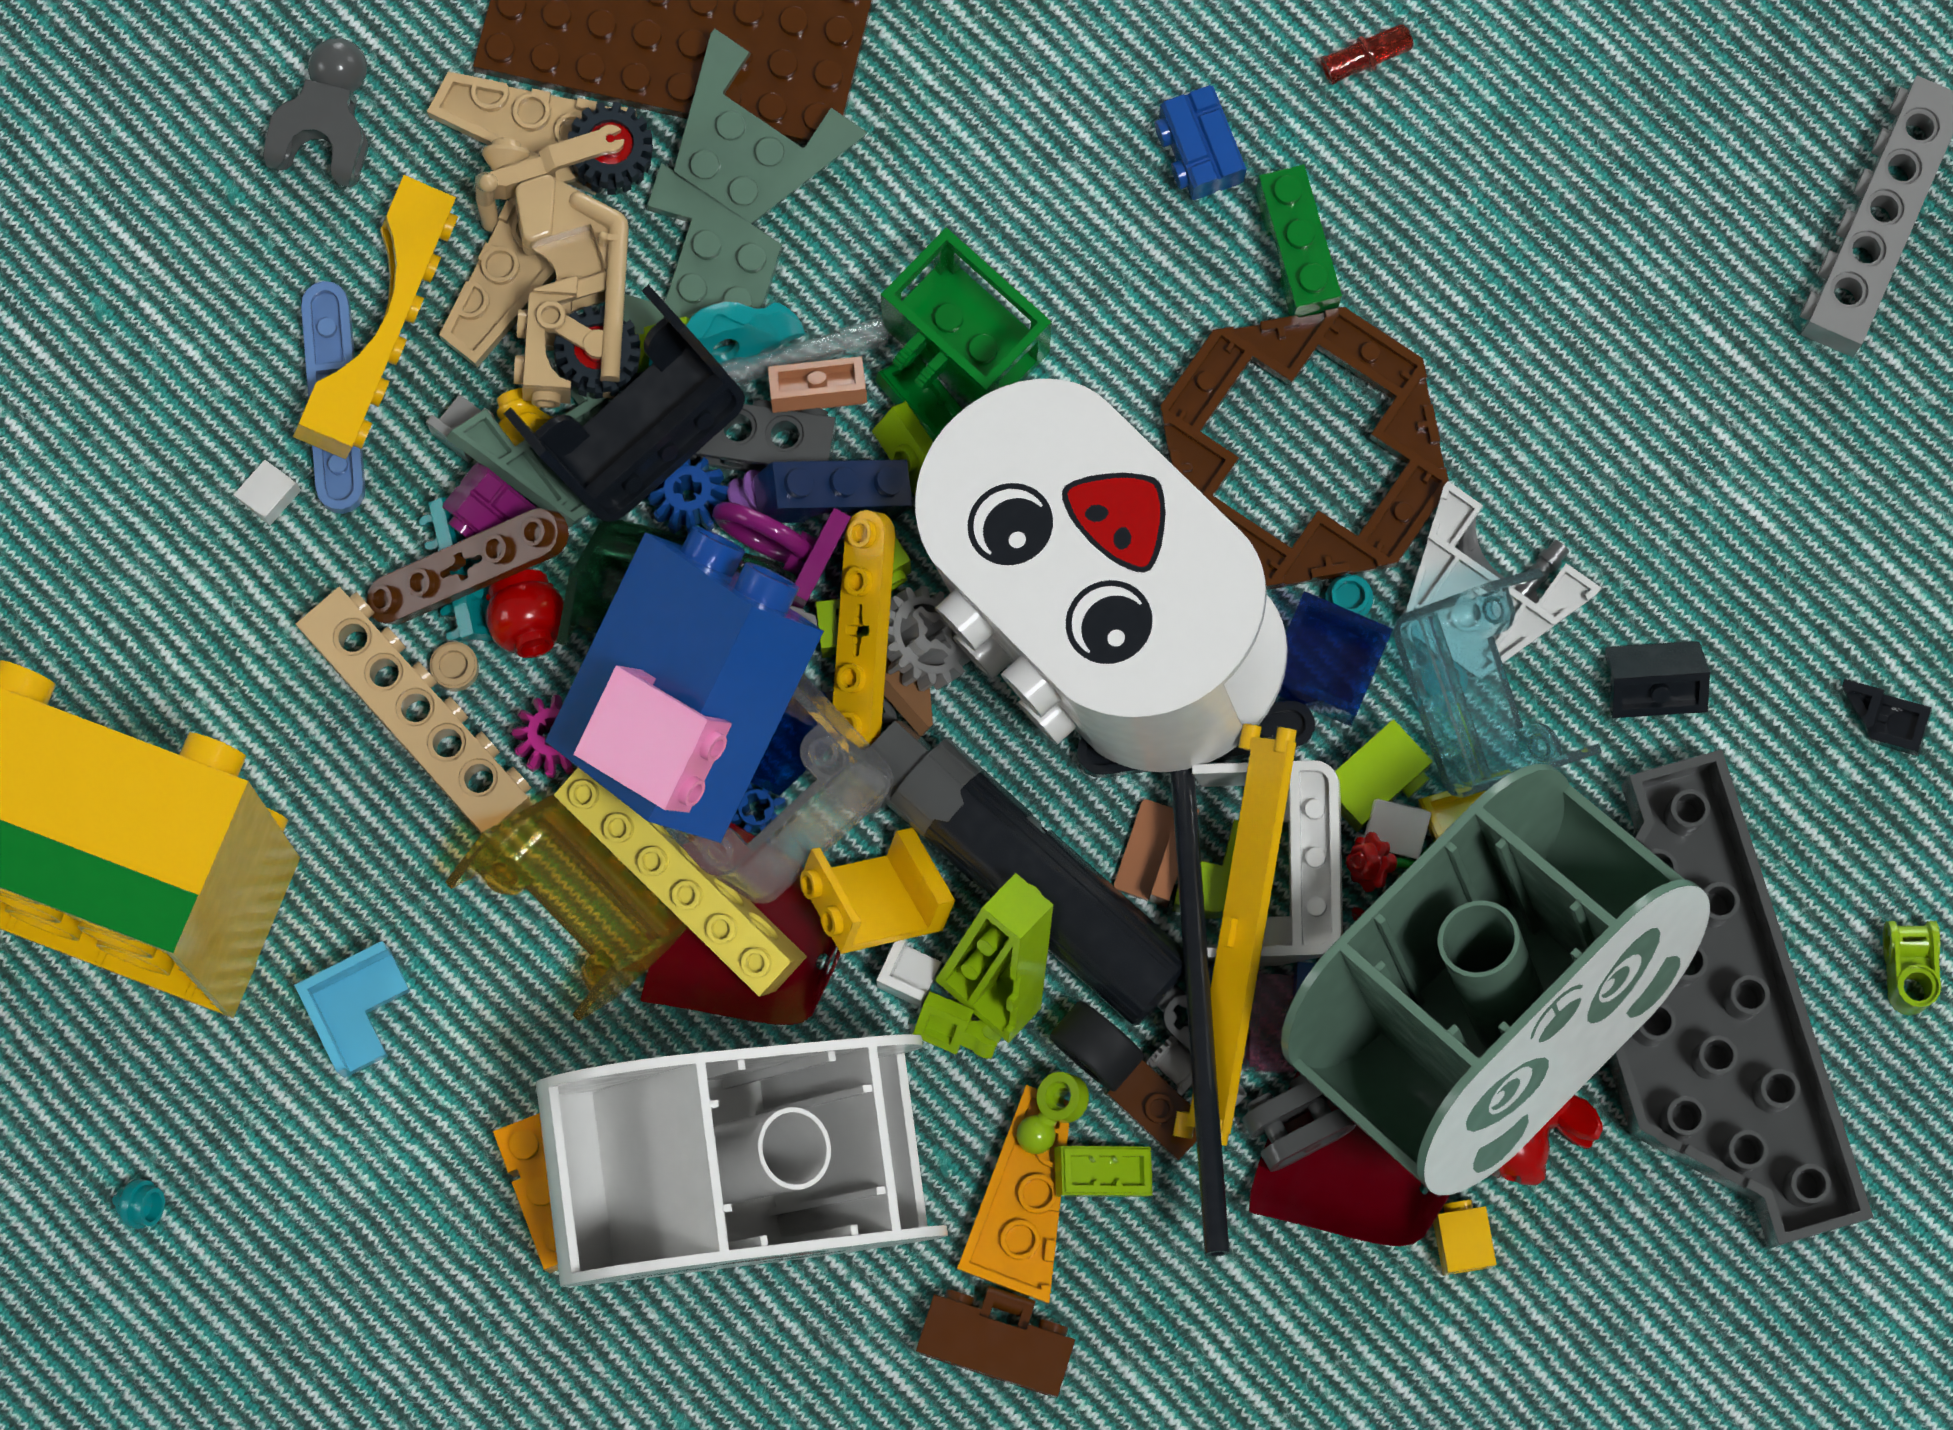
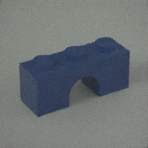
(810, 488)

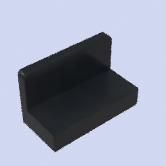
(1657, 679)

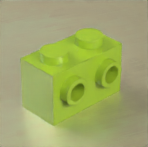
(1381, 770)

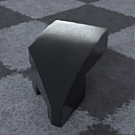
(1888, 719)

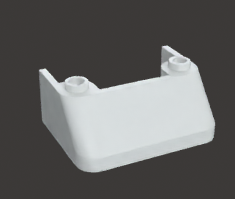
(1314, 861)

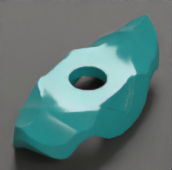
(752, 328)

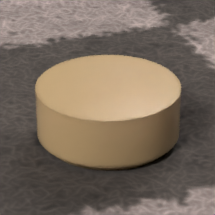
(454, 666)

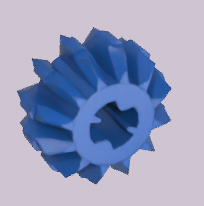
(707, 494)

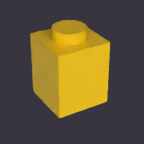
(1464, 1238)

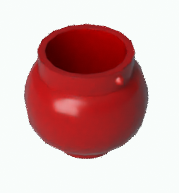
(524, 613)

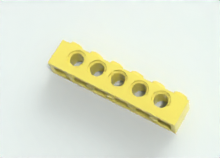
(707, 906)

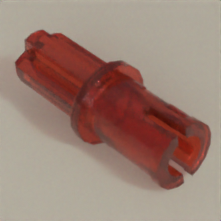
(1366, 53)

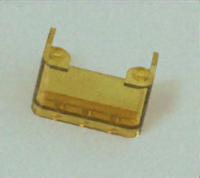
(582, 889)

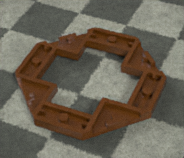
(1405, 430)

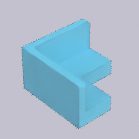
(340, 1003)

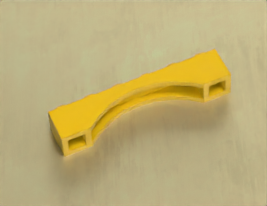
(341, 400)

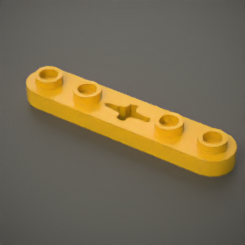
(867, 602)

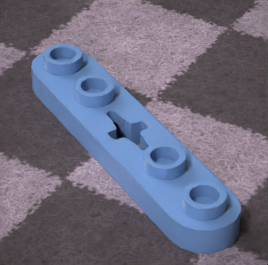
(327, 350)

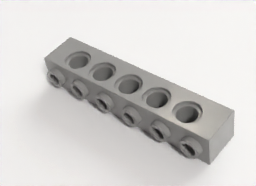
(1844, 325)

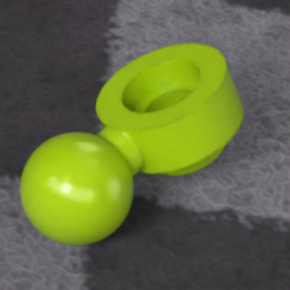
(1037, 1132)

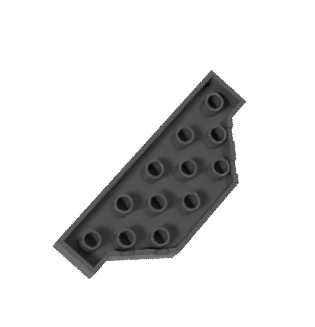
(1730, 1056)

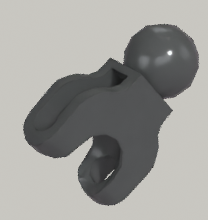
(324, 112)

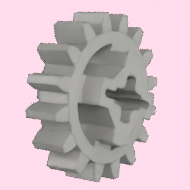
(922, 641)

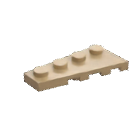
(494, 111)
(495, 291)

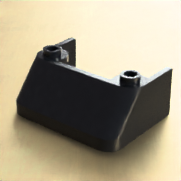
(646, 427)

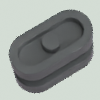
(1270, 1113)

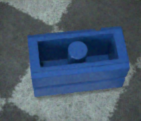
(1200, 142)

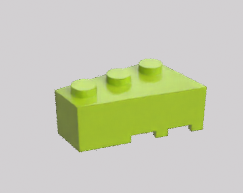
(1003, 959)

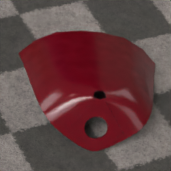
(698, 980)
(1347, 1191)

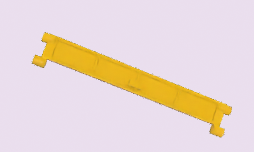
(1245, 912)

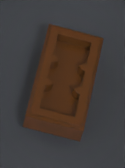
(1154, 1108)

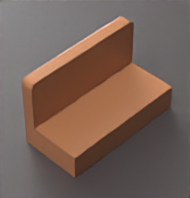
(817, 384)
(1150, 856)

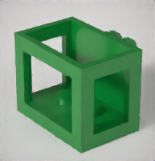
(960, 326)

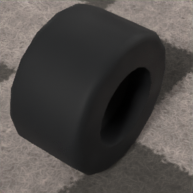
(1096, 1046)

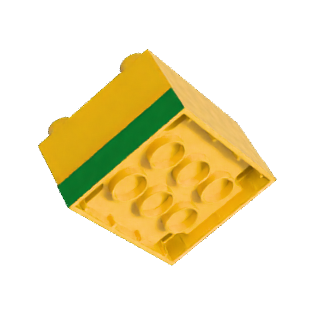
(134, 850)

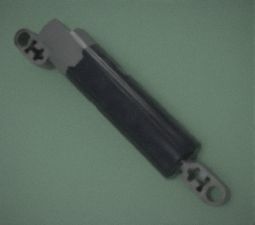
(995, 836)

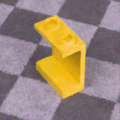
(880, 896)

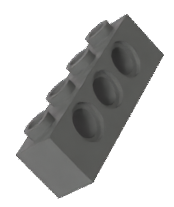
(812, 426)

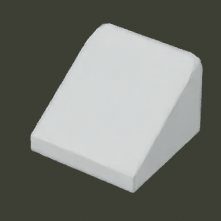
(267, 492)

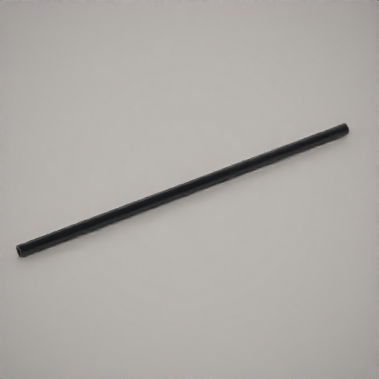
(1199, 1014)

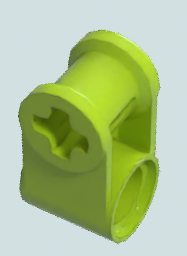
(1912, 955)

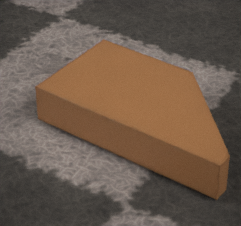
(909, 701)

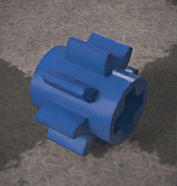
(765, 800)

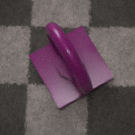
(802, 554)

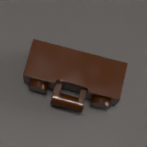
(973, 1341)

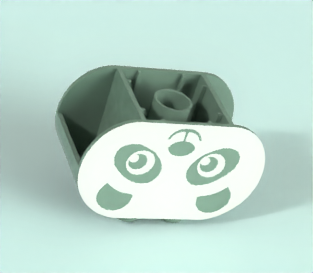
(1493, 979)

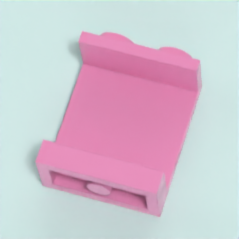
(652, 741)

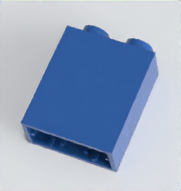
(709, 641)

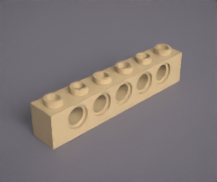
(328, 628)

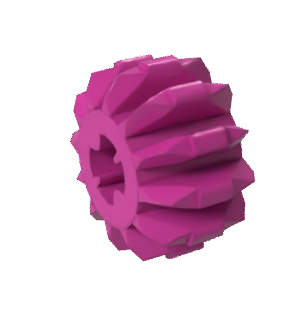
(534, 742)

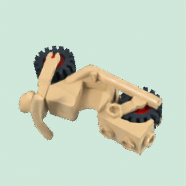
(581, 242)

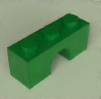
(1302, 249)

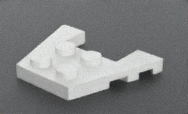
(1449, 572)

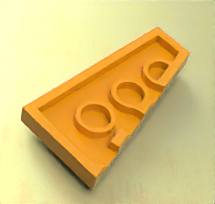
(1019, 1215)

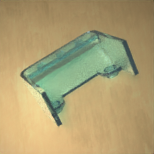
(1466, 692)

